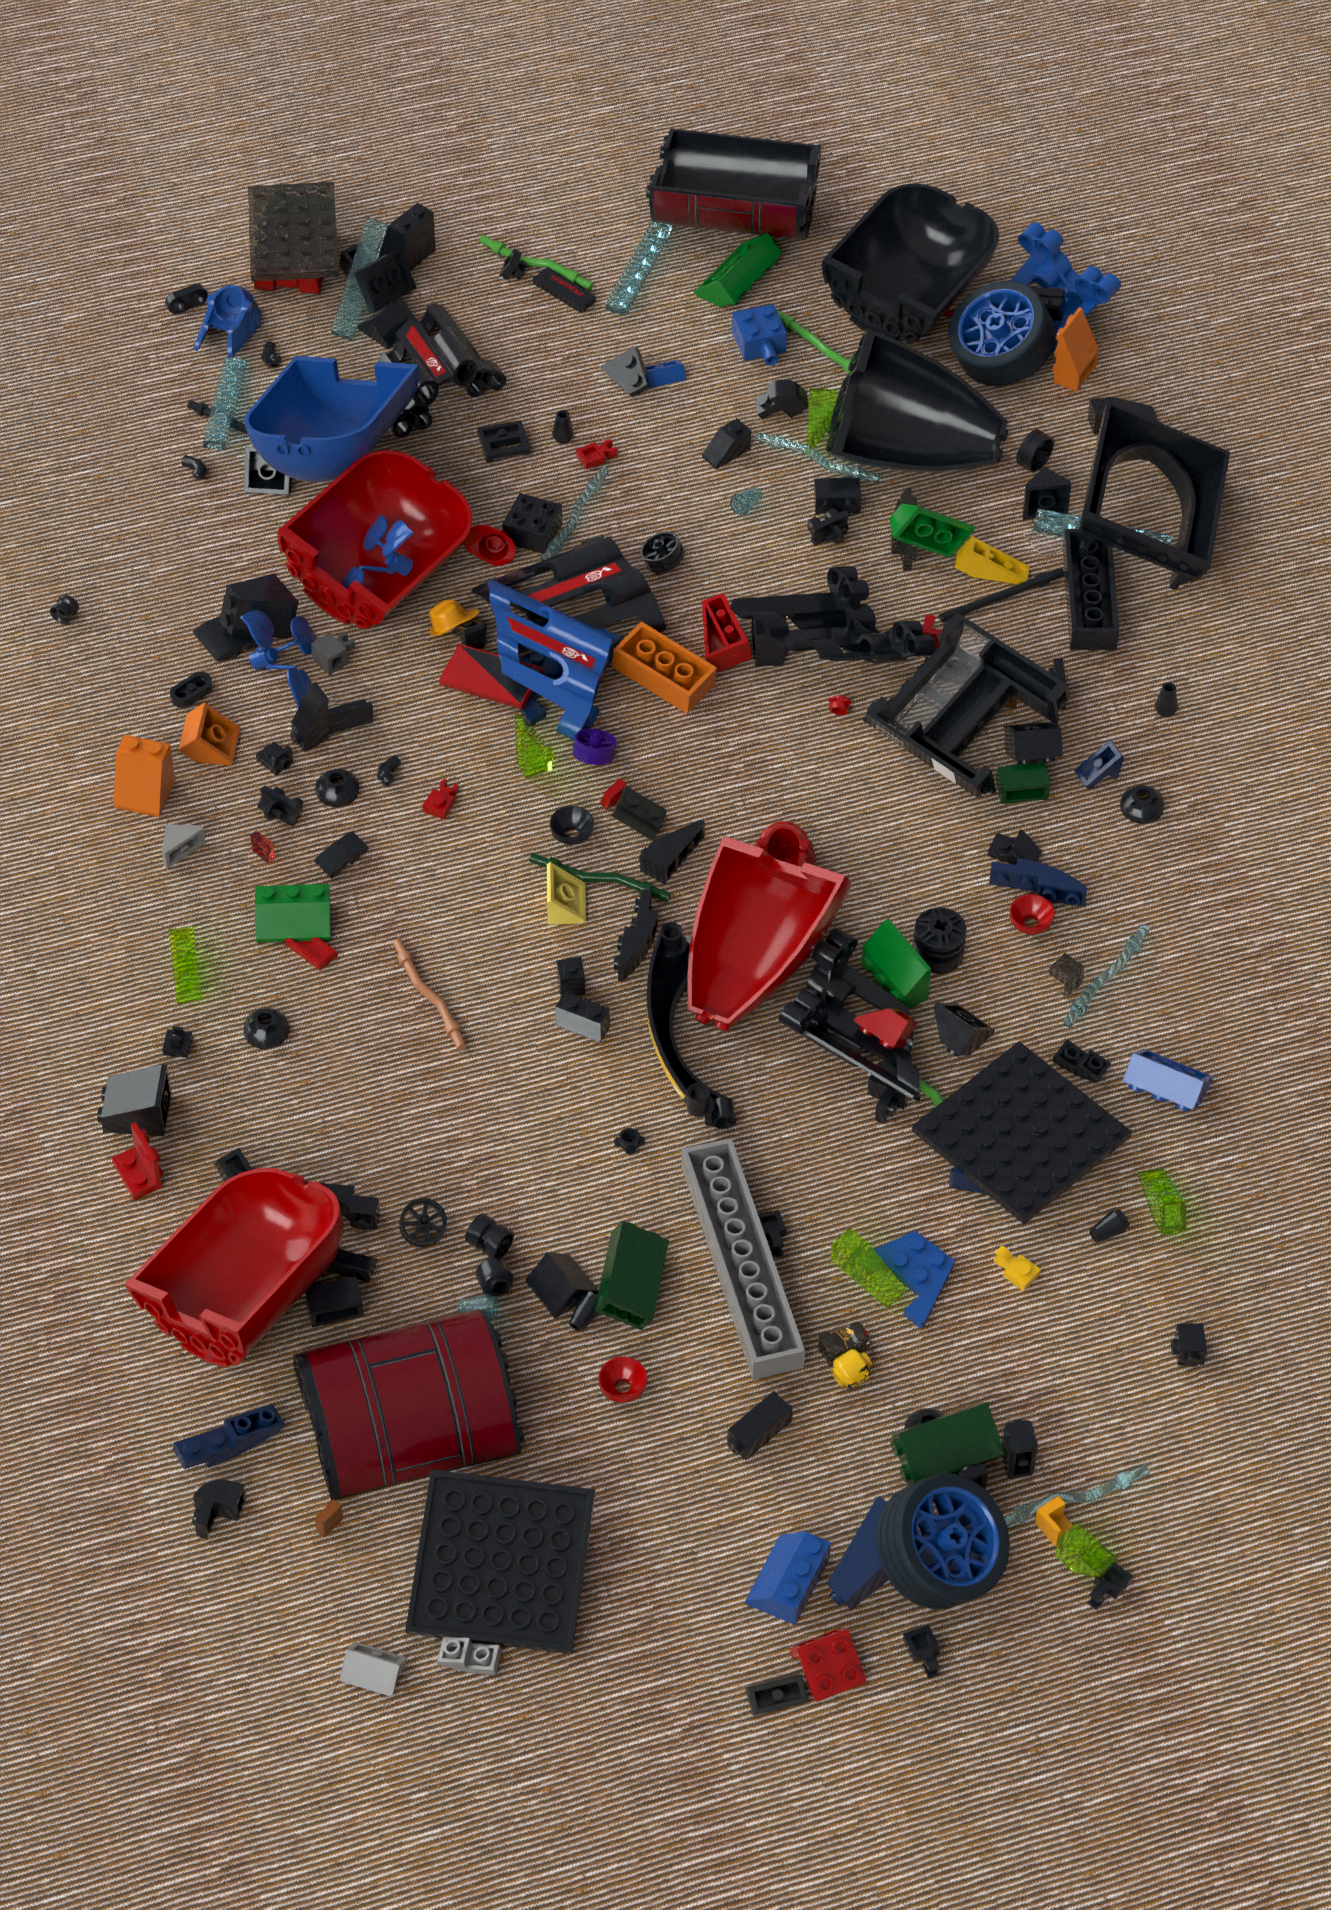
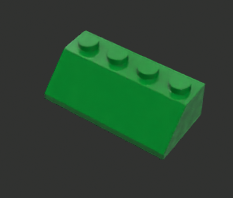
(739, 271)

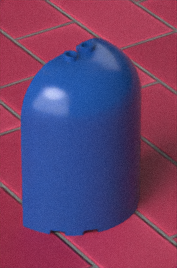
(321, 424)

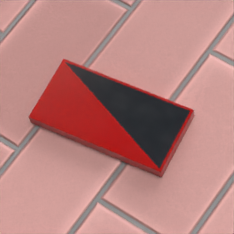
(482, 676)

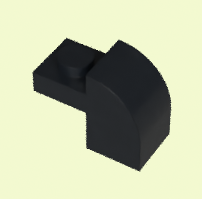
(782, 395)
(889, 1097)
(215, 1499)

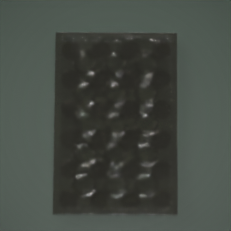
(292, 231)

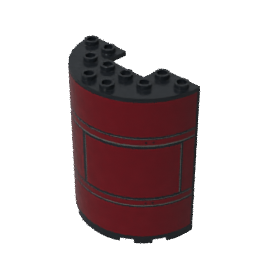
(735, 184)
(409, 1403)

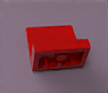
(139, 1165)
(829, 1663)

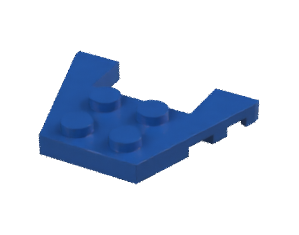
(921, 1269)

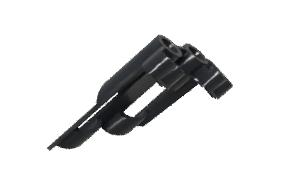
(835, 622)
(823, 1020)

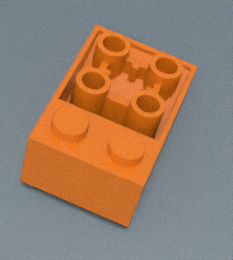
(1075, 352)

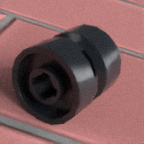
(486, 1234)

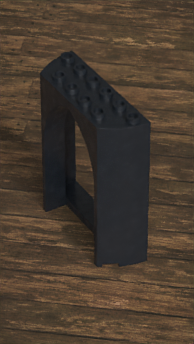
(1193, 469)

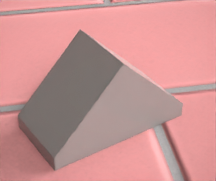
(180, 842)

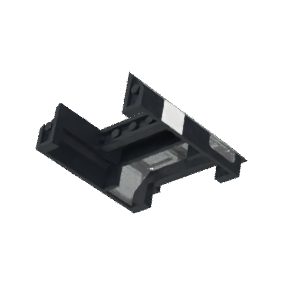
(958, 696)

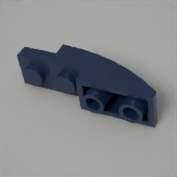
(1038, 877)
(230, 1440)

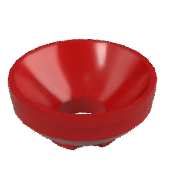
(1031, 907)
(622, 1370)

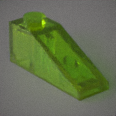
(820, 414)
(531, 751)
(185, 964)
(1164, 1201)
(865, 1267)

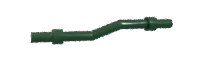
(603, 877)

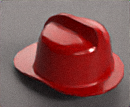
(490, 545)

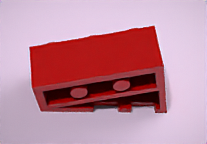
(723, 635)

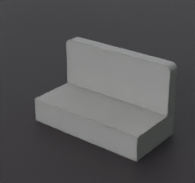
(372, 1668)

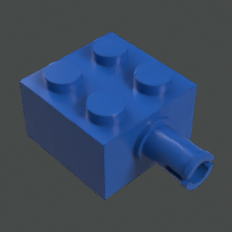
(759, 333)

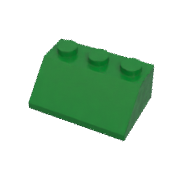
(929, 529)
(292, 912)
(896, 965)

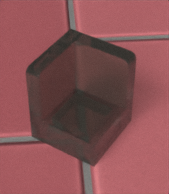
(1068, 972)

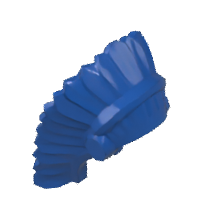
(232, 311)

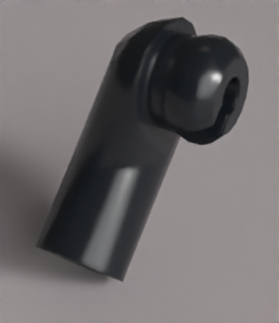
(269, 357)
(198, 465)

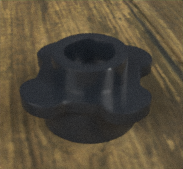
(629, 1134)

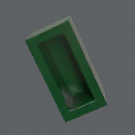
(1022, 783)

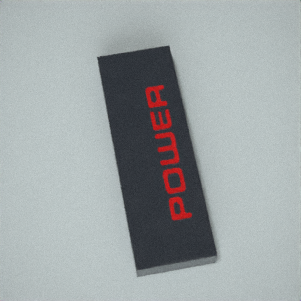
(564, 290)

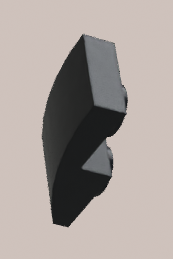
(340, 853)
(1083, 1064)

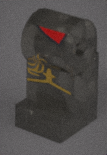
(837, 1343)

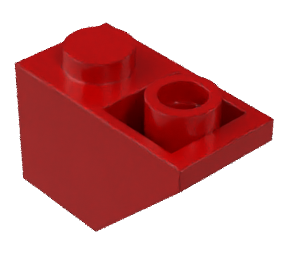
(889, 1025)

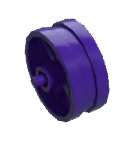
(594, 746)

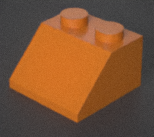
(209, 736)

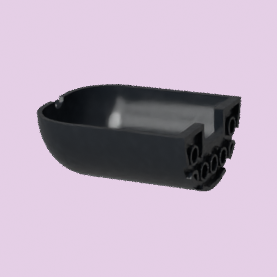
(909, 260)

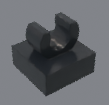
(513, 266)
(177, 1042)

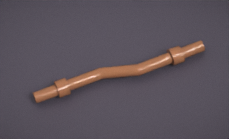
(451, 1026)

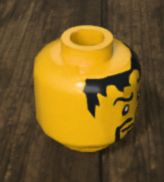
(851, 1369)

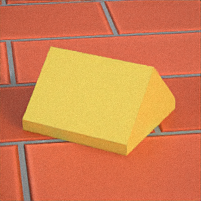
(565, 897)

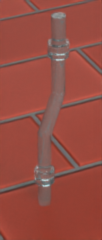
(779, 442)
(592, 486)
(1080, 1005)
(1122, 1481)

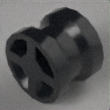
(64, 609)

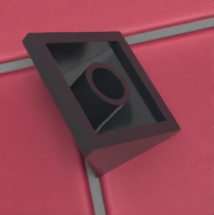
(386, 322)
(1046, 492)
(559, 1283)

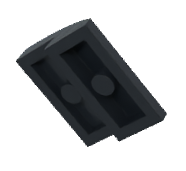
(220, 642)

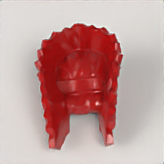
(787, 843)

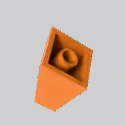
(143, 775)

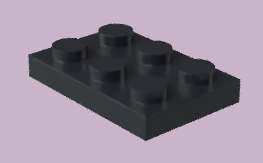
(385, 280)

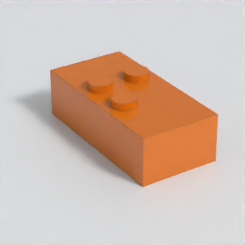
(664, 667)

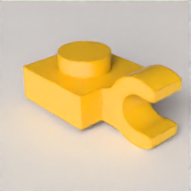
(1019, 1270)

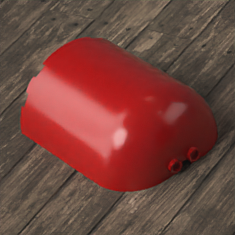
(330, 532)
(240, 1262)

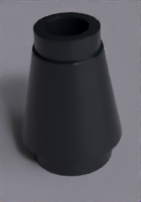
(562, 427)
(1166, 702)
(1109, 1226)
(584, 1311)

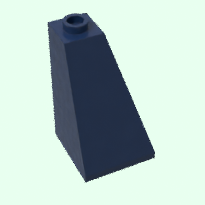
(859, 1569)

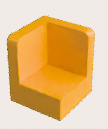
(1052, 1521)

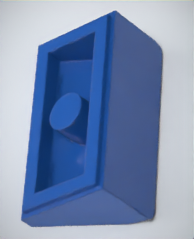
(665, 373)

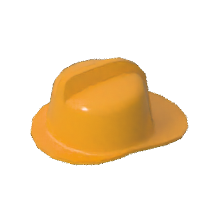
(448, 615)

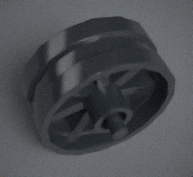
(1035, 450)
(662, 552)
(423, 1222)

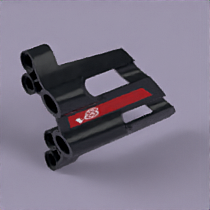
(439, 360)
(583, 570)

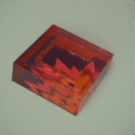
(262, 847)

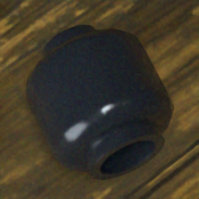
(494, 1276)

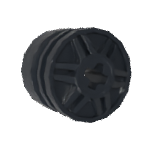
(940, 939)

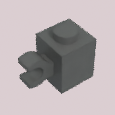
(332, 653)

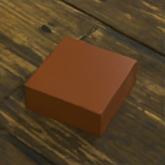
(329, 1518)

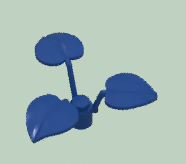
(394, 539)
(262, 630)

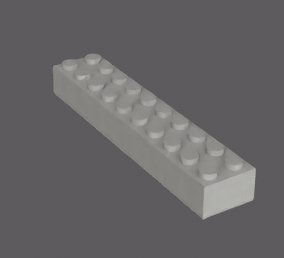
(742, 1259)

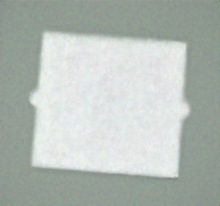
(1044, 544)

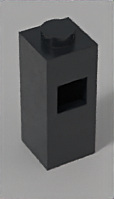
(759, 1425)

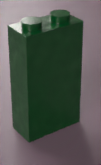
(632, 1275)
(947, 1443)

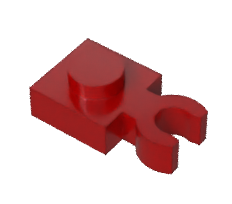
(595, 455)
(440, 802)

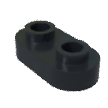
(186, 298)
(191, 689)

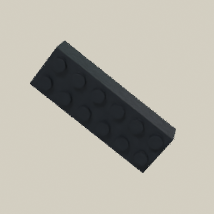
(1090, 594)

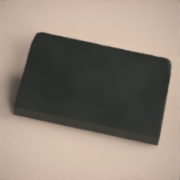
(776, 1694)

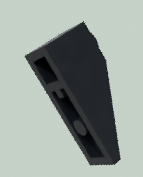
(1097, 406)
(311, 719)
(670, 851)

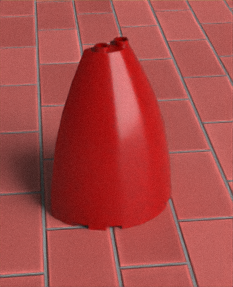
(755, 929)

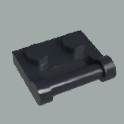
(503, 435)

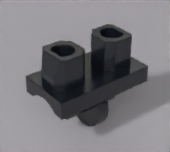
(830, 529)
(277, 805)

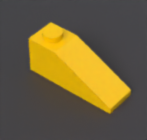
(989, 563)

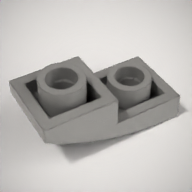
(469, 1657)

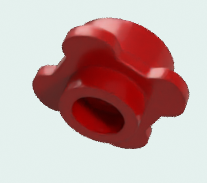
(839, 705)

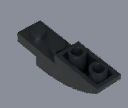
(637, 938)

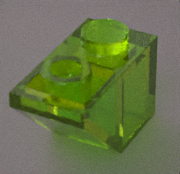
(1083, 1553)

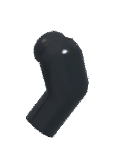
(385, 769)

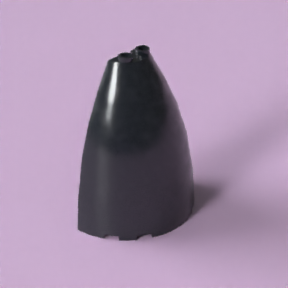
(911, 413)

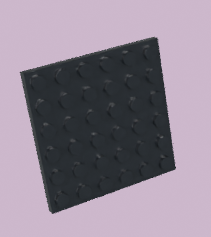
(1021, 1132)
(501, 1561)

